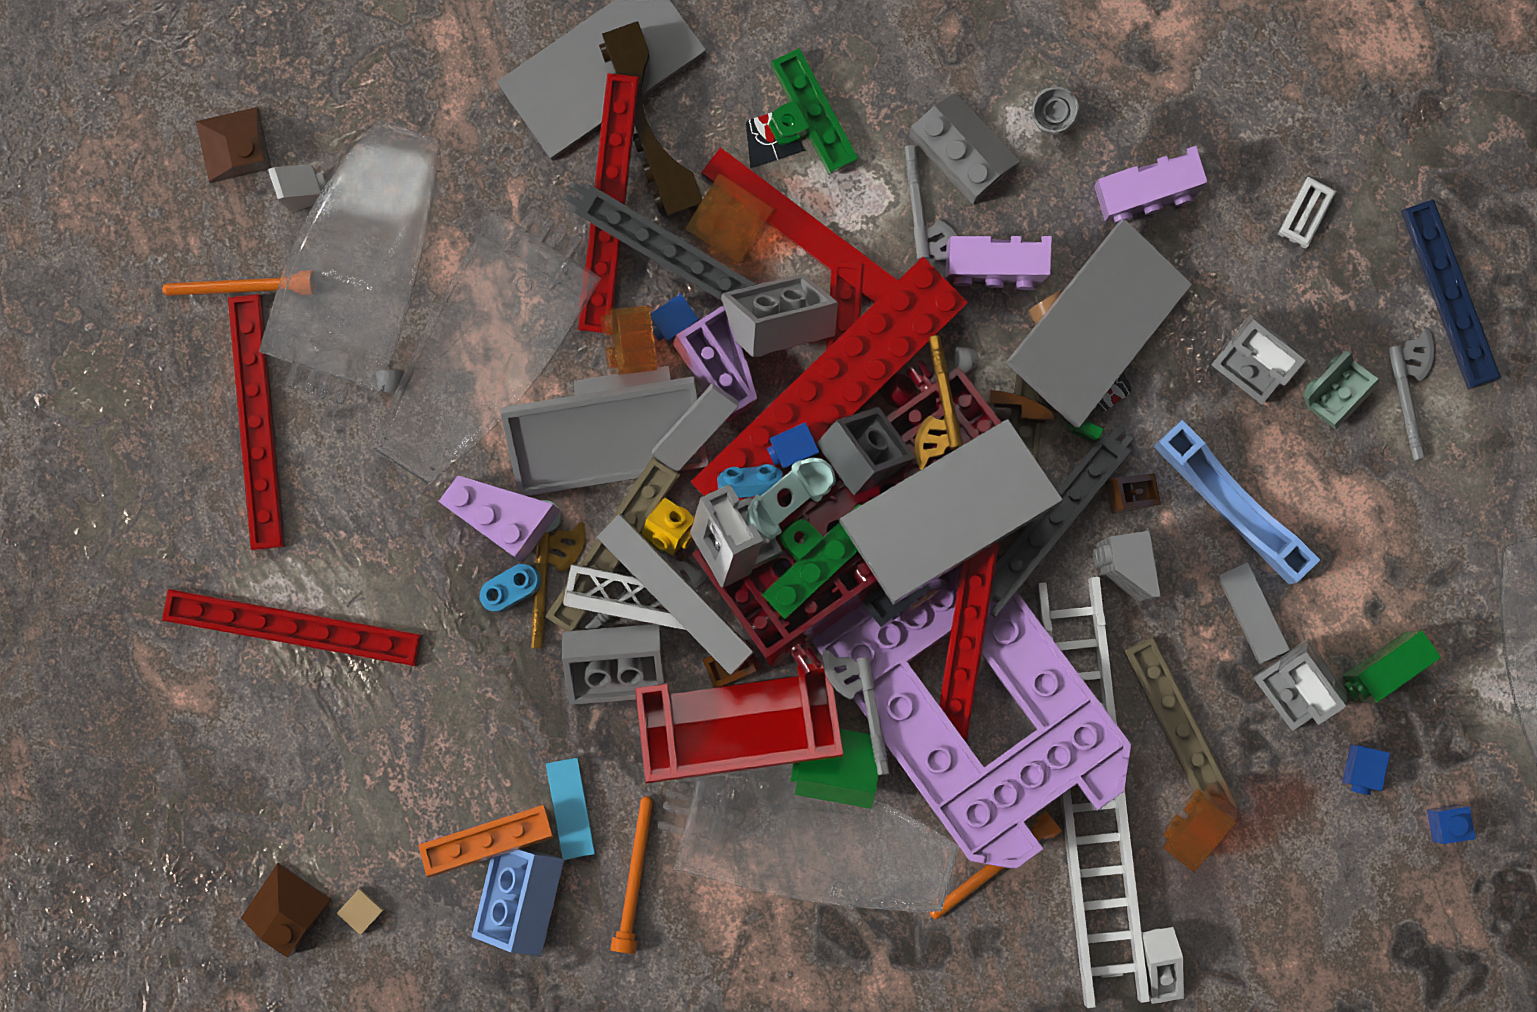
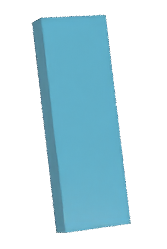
(570, 808)

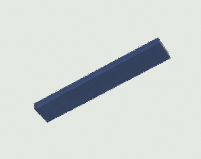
(1450, 294)

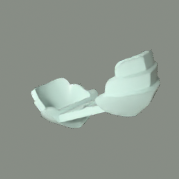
(806, 480)

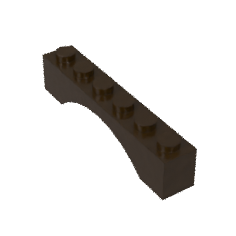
(674, 182)

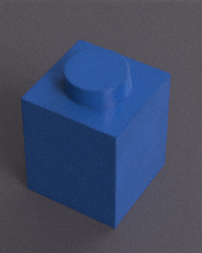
(672, 319)
(792, 446)
(1365, 769)
(1451, 824)

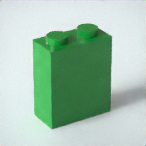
(1390, 667)
(841, 779)

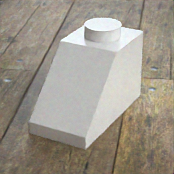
(297, 185)
(1163, 965)

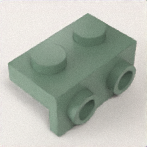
(1339, 390)

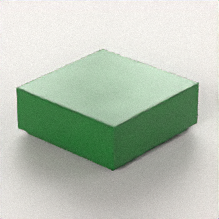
(1086, 431)

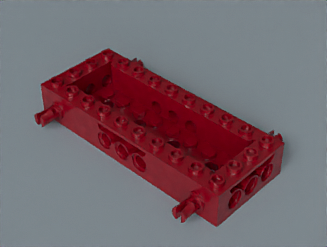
(854, 579)

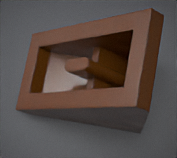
(1132, 493)
(720, 677)

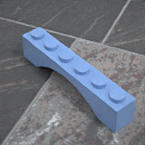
(1256, 526)

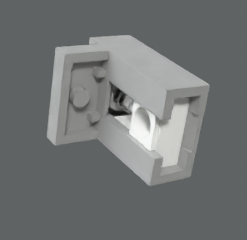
(1258, 359)
(725, 538)
(1302, 686)

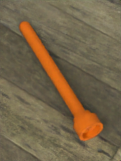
(222, 286)
(1043, 828)
(625, 938)

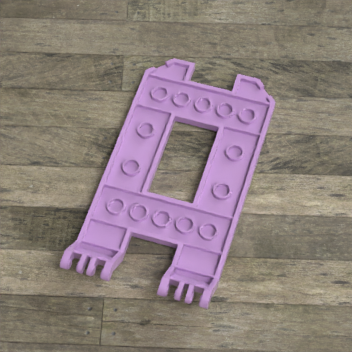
(976, 803)

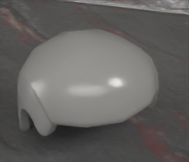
(1055, 110)

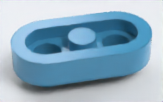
(751, 480)
(509, 589)

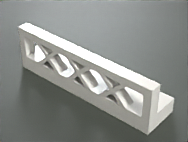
(612, 606)

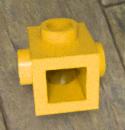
(669, 527)

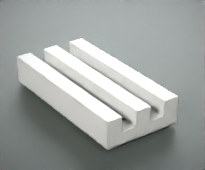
(1294, 235)

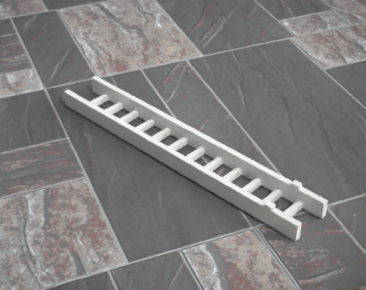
(1119, 803)

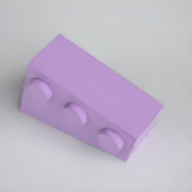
(1151, 186)
(998, 261)
(717, 358)
(501, 515)

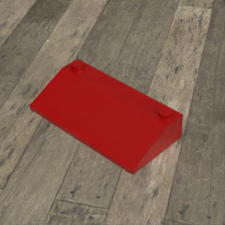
(737, 726)

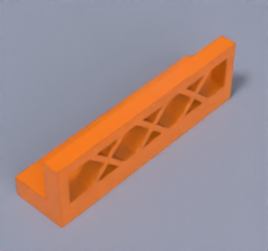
(486, 841)

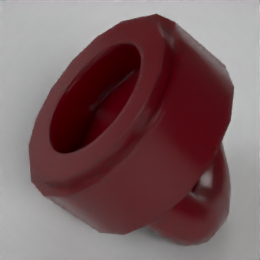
(899, 390)

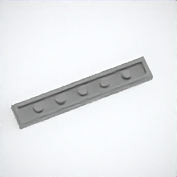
(676, 594)

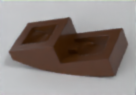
(1028, 409)

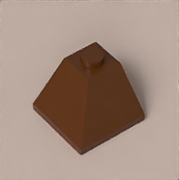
(233, 145)
(285, 910)

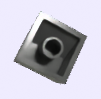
(865, 450)

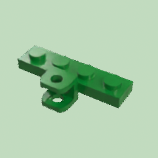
(808, 114)
(816, 561)

